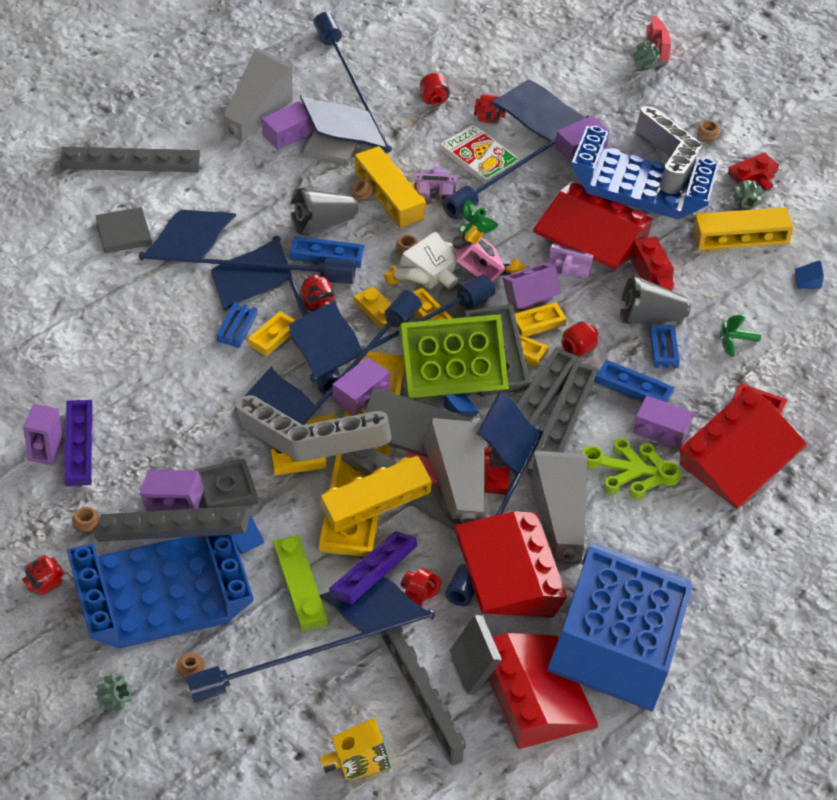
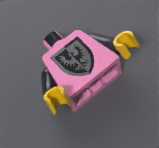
(481, 257)

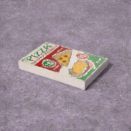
(478, 153)

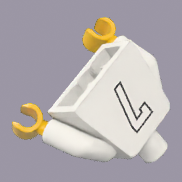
(426, 264)

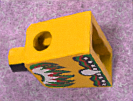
(358, 751)

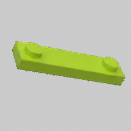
(300, 582)

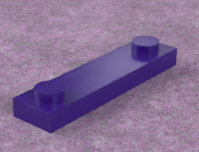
(79, 442)
(373, 567)

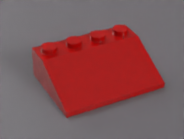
(593, 225)
(741, 448)
(511, 565)
(535, 701)

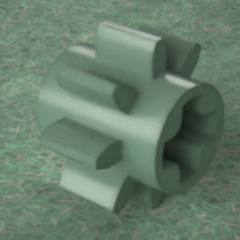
(646, 55)
(747, 194)
(114, 692)

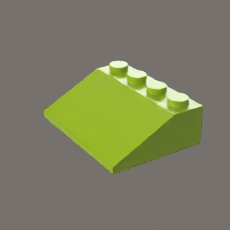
(453, 356)

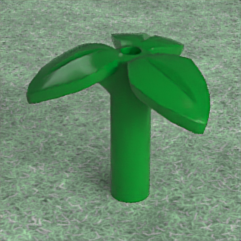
(476, 218)
(729, 331)

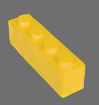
(390, 187)
(742, 228)
(375, 493)

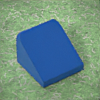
(810, 275)
(460, 404)
(249, 540)

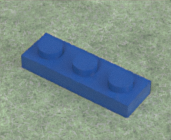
(318, 250)
(632, 382)

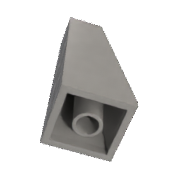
(261, 91)
(458, 465)
(560, 497)

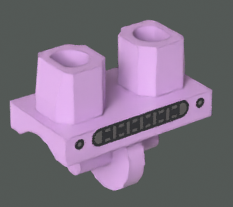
(435, 181)
(570, 261)

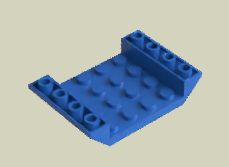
(637, 181)
(159, 588)
(621, 626)

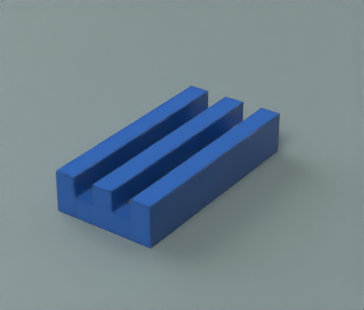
(251, 315)
(675, 360)

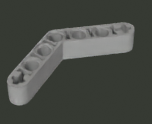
(672, 141)
(313, 439)

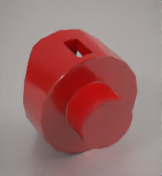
(418, 587)

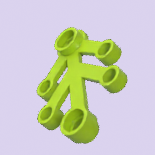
(661, 472)

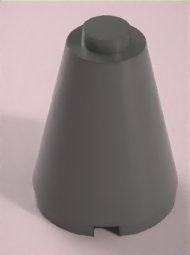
(320, 210)
(651, 303)

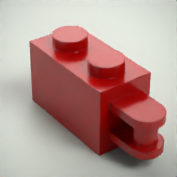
(652, 262)

